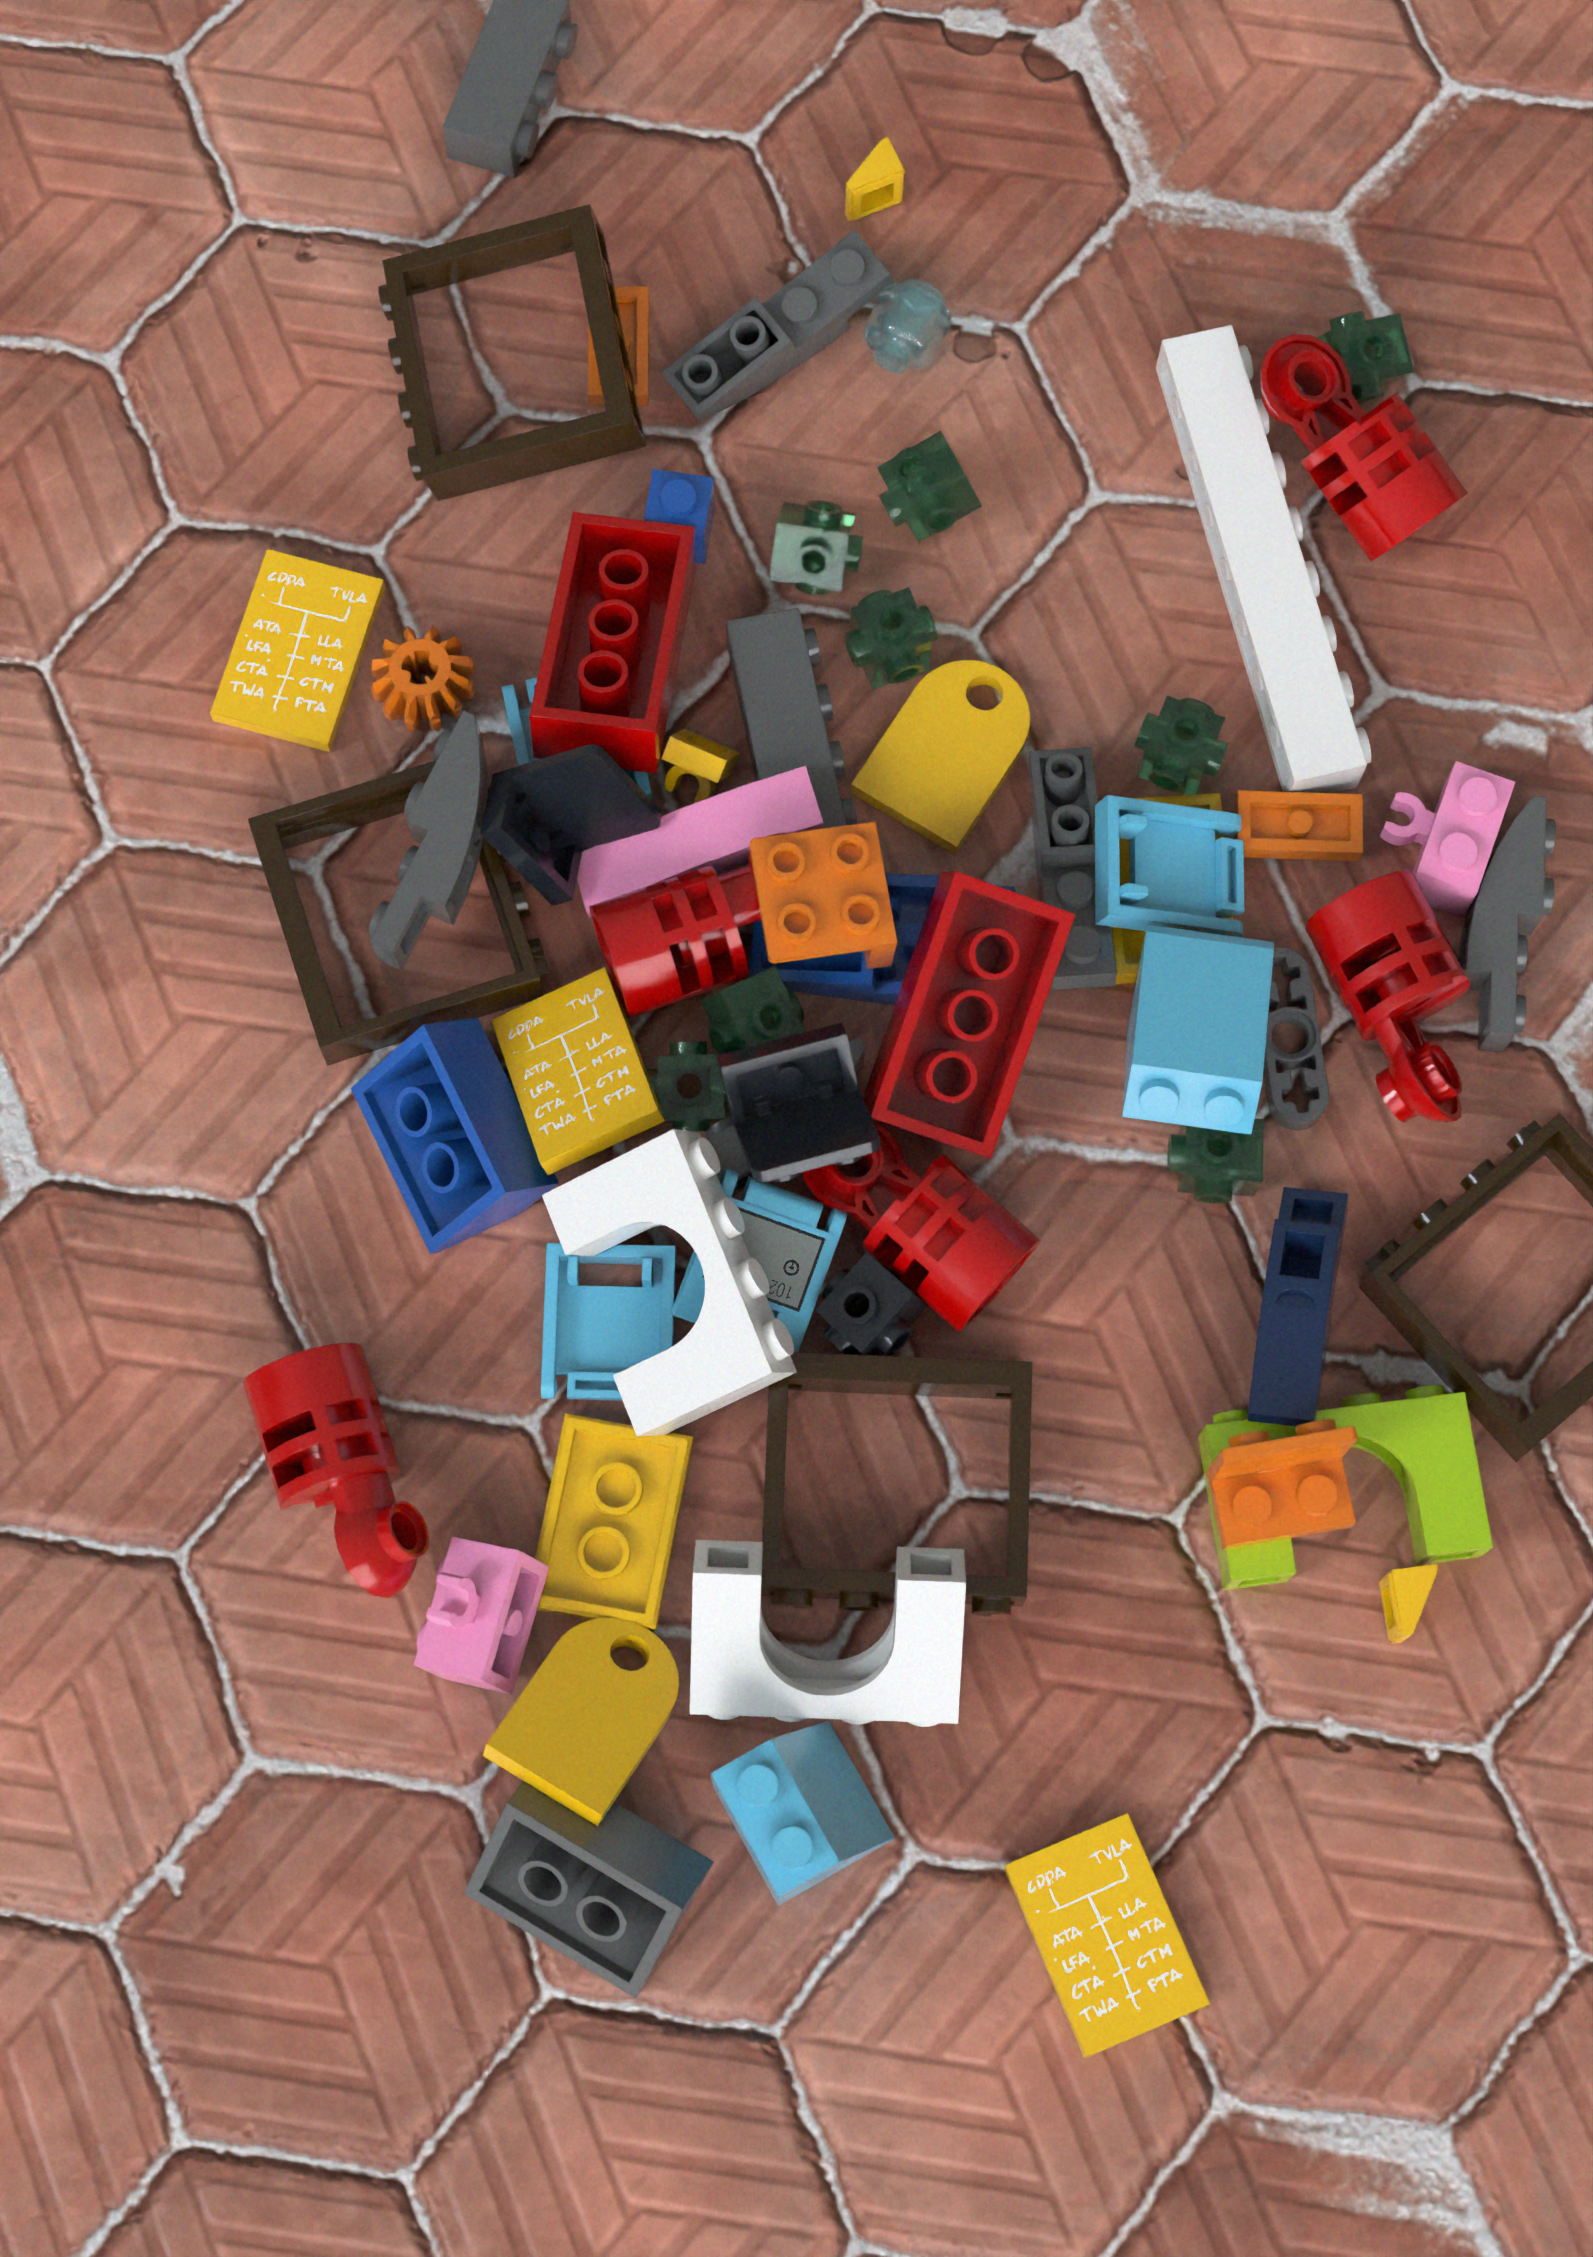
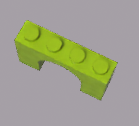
(1423, 1444)

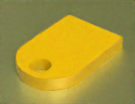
(944, 755)
(585, 1718)

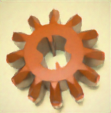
(410, 661)

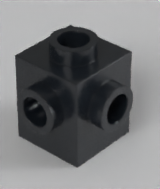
(869, 1309)

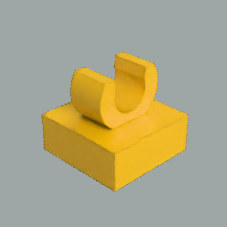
(700, 757)

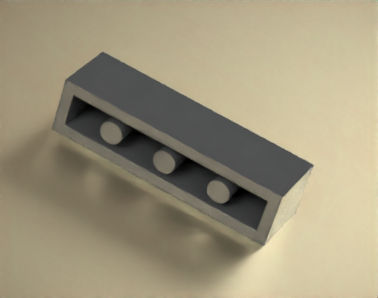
(785, 707)

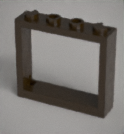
(538, 450)
(354, 808)
(1575, 1161)
(898, 1377)

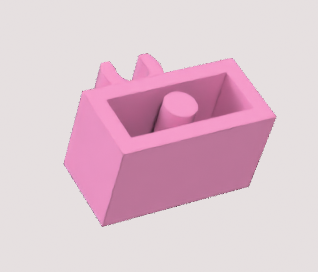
(1454, 836)
(481, 1615)

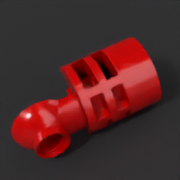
(1369, 466)
(677, 936)
(1391, 975)
(931, 1230)
(333, 1447)

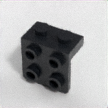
(557, 808)
(797, 1104)

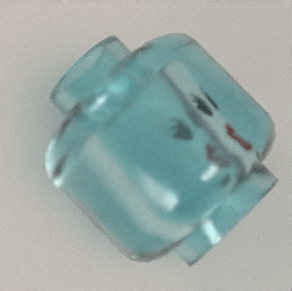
(907, 326)

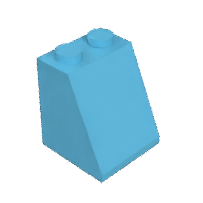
(1198, 1029)
(800, 1809)

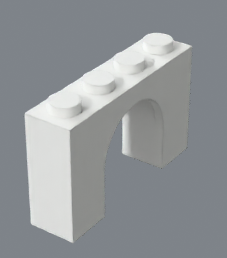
(736, 1338)
(902, 1677)

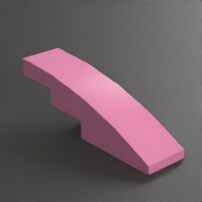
(701, 835)

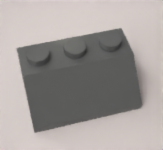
(589, 1890)

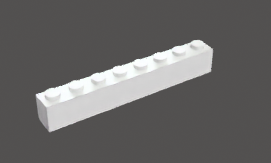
(1261, 564)

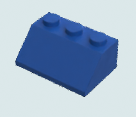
(452, 1132)

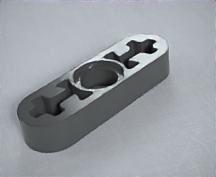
(1312, 1080)

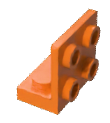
(824, 894)
(1282, 1485)

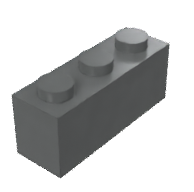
(509, 83)

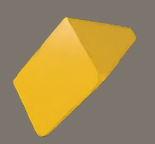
(875, 183)
(1403, 1599)

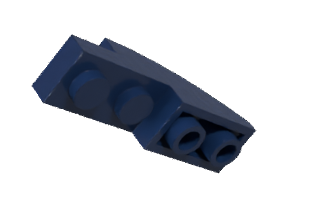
(1297, 1307)

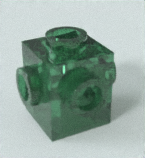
(1371, 350)
(927, 488)
(815, 546)
(890, 637)
(1181, 745)
(752, 1012)
(695, 1112)
(1217, 1162)

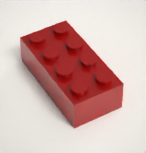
(614, 639)
(966, 1013)

